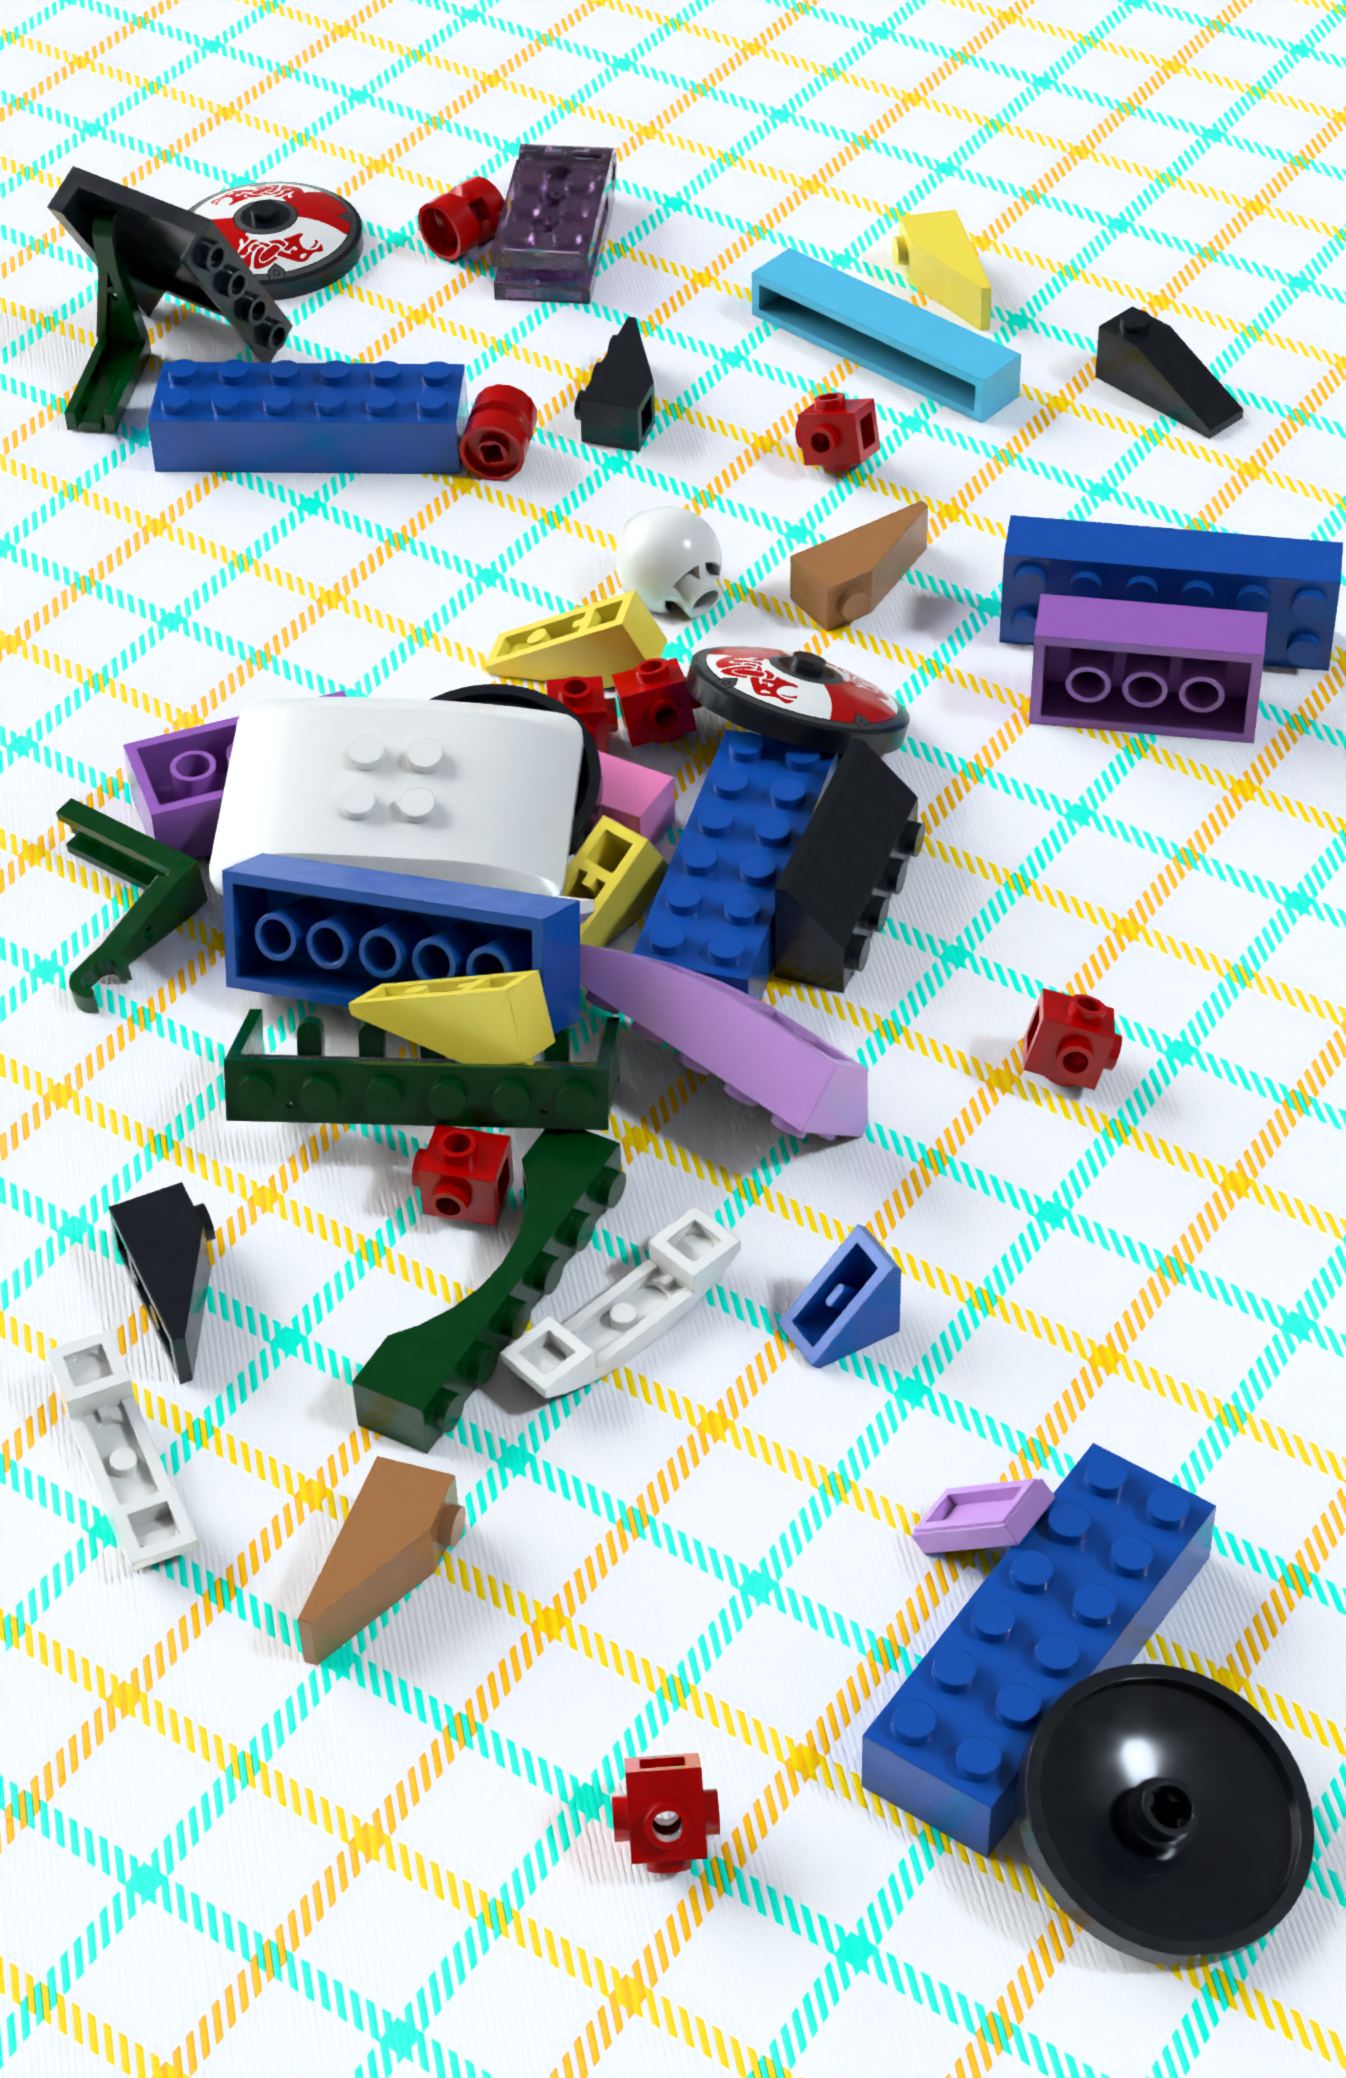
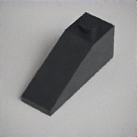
(1161, 371)
(168, 1262)

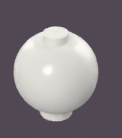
(669, 559)

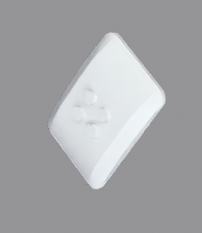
(404, 789)

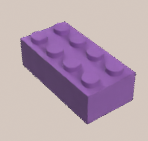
(1147, 668)
(181, 783)

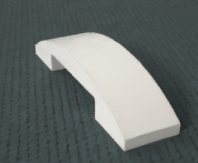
(631, 1313)
(120, 1451)

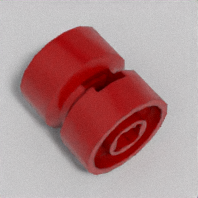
(461, 218)
(498, 432)

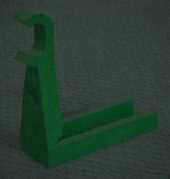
(121, 344)
(170, 896)

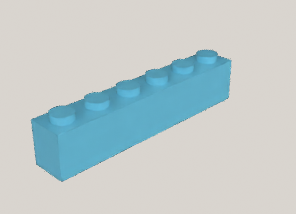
(886, 335)

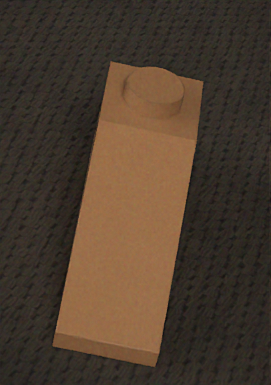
(858, 568)
(382, 1552)

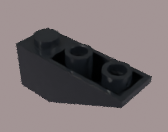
(619, 399)

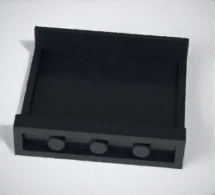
(173, 255)

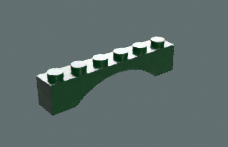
(427, 1372)

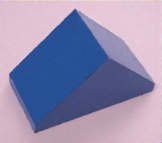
(847, 1302)

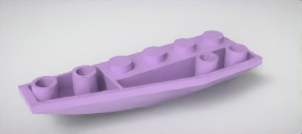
(736, 1038)

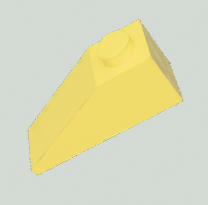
(944, 264)
(580, 642)
(619, 874)
(465, 1017)

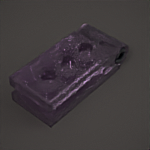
(554, 223)

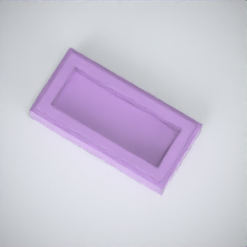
(982, 1516)

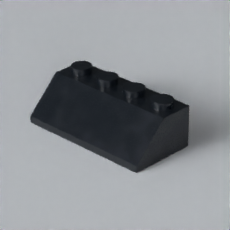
(845, 871)

